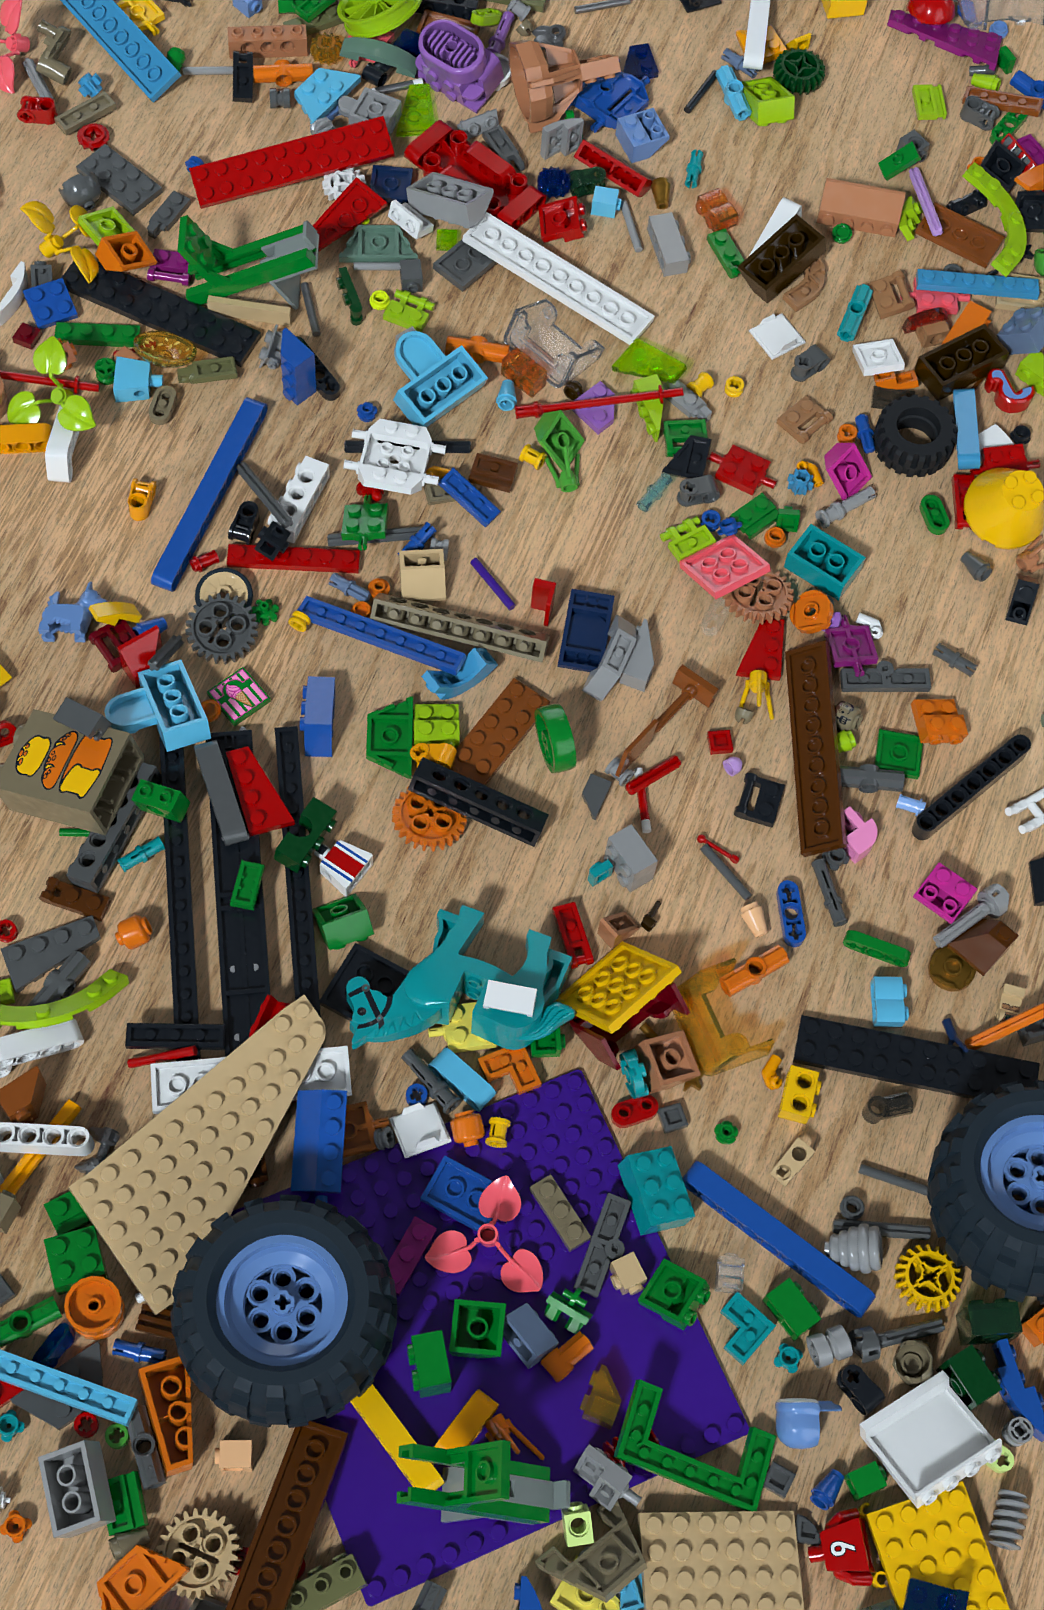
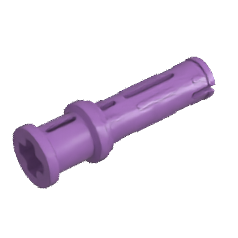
(497, 41)

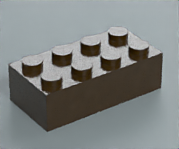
(960, 362)

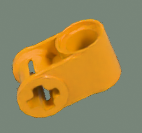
(141, 499)
(439, 753)

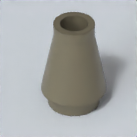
(126, 1541)

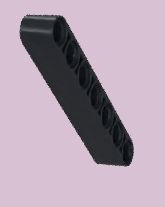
(967, 795)

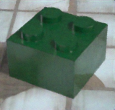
(971, 1377)

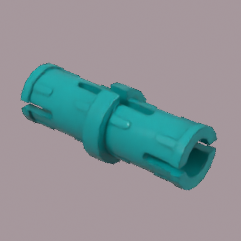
(694, 169)
(141, 854)

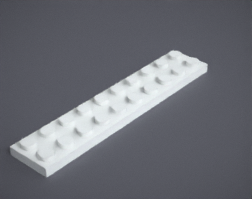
(559, 278)

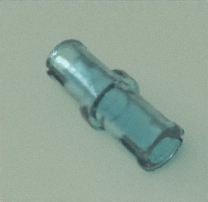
(654, 492)

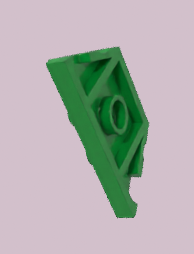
(391, 737)

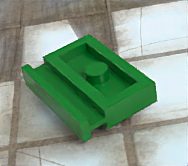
(756, 516)
(66, 1214)
(127, 1503)

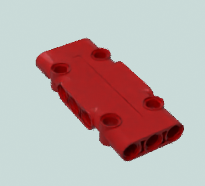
(449, 153)

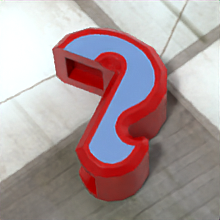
(1005, 395)

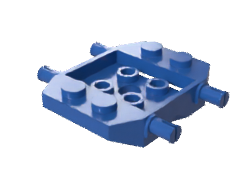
(597, 102)

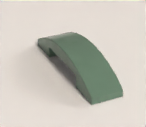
(380, 52)

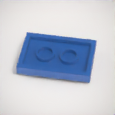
(457, 1193)

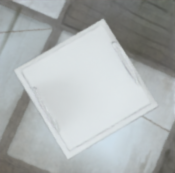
(776, 335)
(419, 1129)

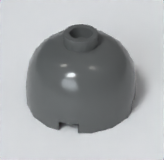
(81, 190)

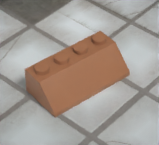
(861, 207)

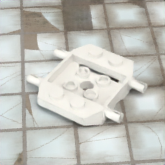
(375, 467)

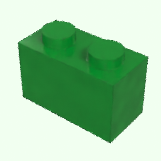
(792, 1309)

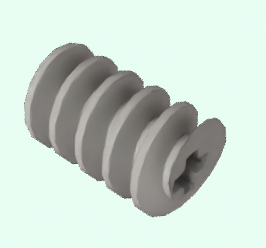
(1008, 1520)

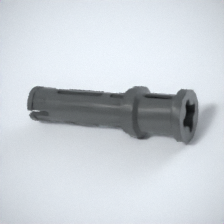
(437, 1088)

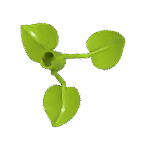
(75, 411)

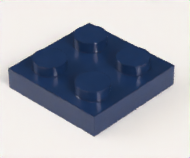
(391, 182)

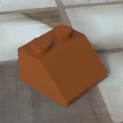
(23, 1097)

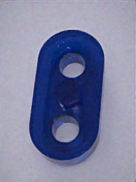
(55, 1345)

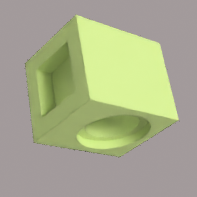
(577, 1535)

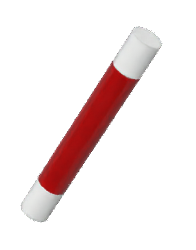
(643, 805)

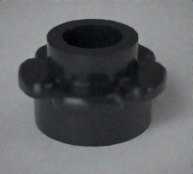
(1021, 431)

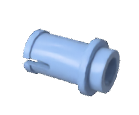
(910, 804)

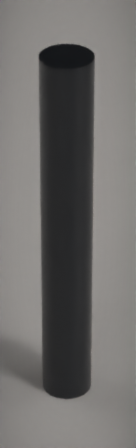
(700, 92)

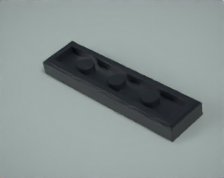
(175, 1036)

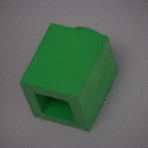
(866, 1480)

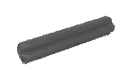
(165, 652)

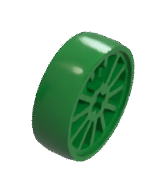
(555, 738)

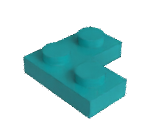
(752, 1327)

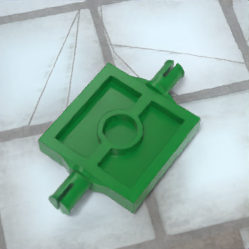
(365, 522)

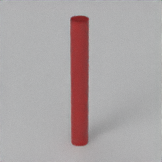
(162, 1056)

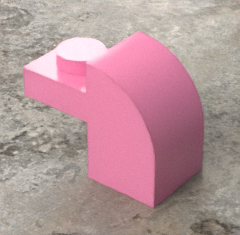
(861, 835)

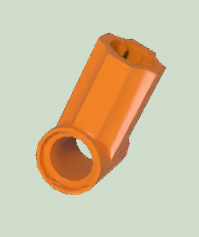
(562, 1360)

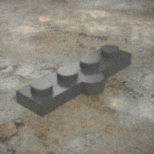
(886, 679)
(603, 1245)

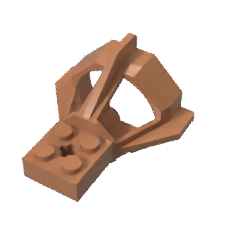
(564, 74)

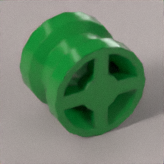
(105, 371)

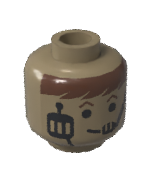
(847, 716)

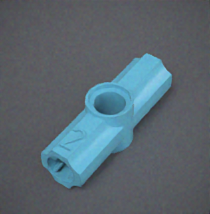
(733, 93)

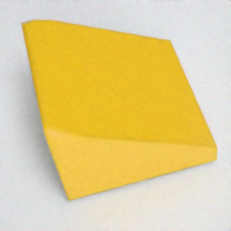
(801, 42)

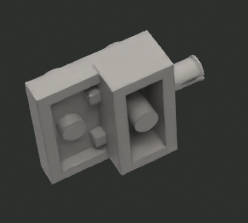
(608, 1479)

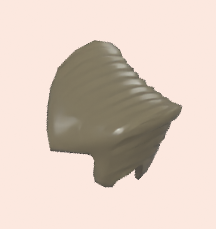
(914, 1362)

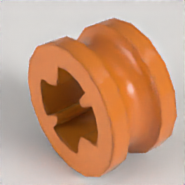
(849, 428)

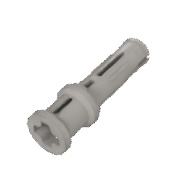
(838, 509)

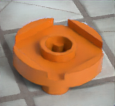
(819, 620)

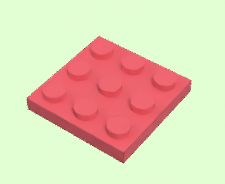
(724, 566)

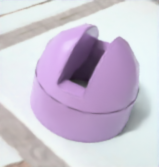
(732, 765)

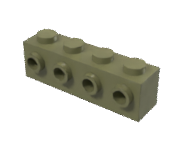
(327, 1585)

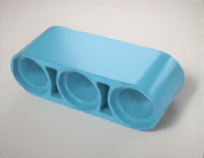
(462, 1079)

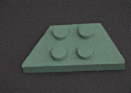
(377, 244)

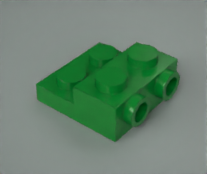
(675, 1294)

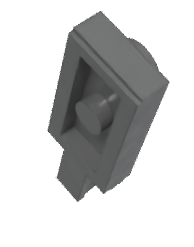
(168, 214)

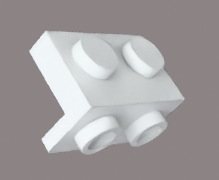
(409, 219)

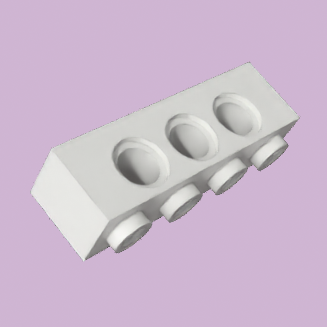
(317, 474)

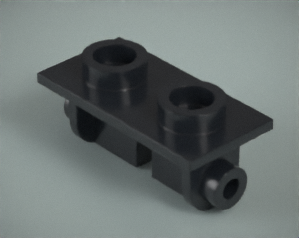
(968, 204)

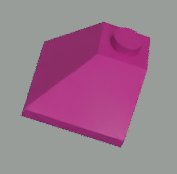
(846, 469)

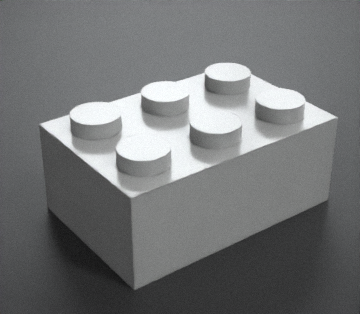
(76, 1489)

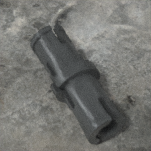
(955, 659)

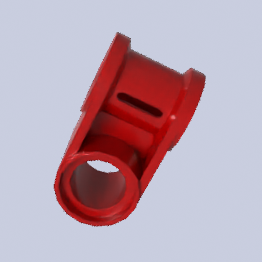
(39, 109)

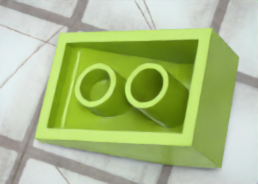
(768, 101)

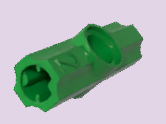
(37, 1316)

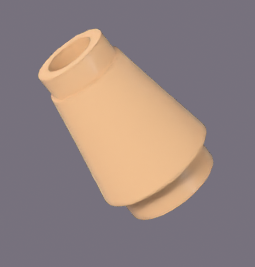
(754, 918)

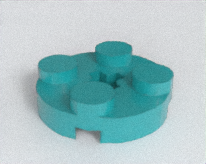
(634, 1073)

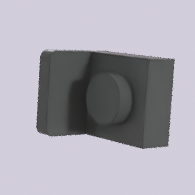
(40, 273)

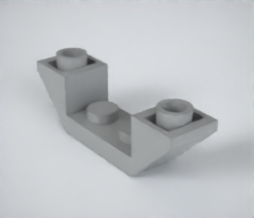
(614, 659)

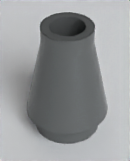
(977, 567)

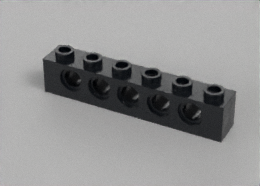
(478, 802)

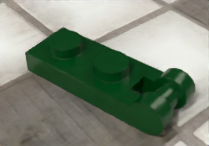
(350, 296)

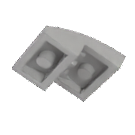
(561, 137)

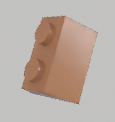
(667, 1061)

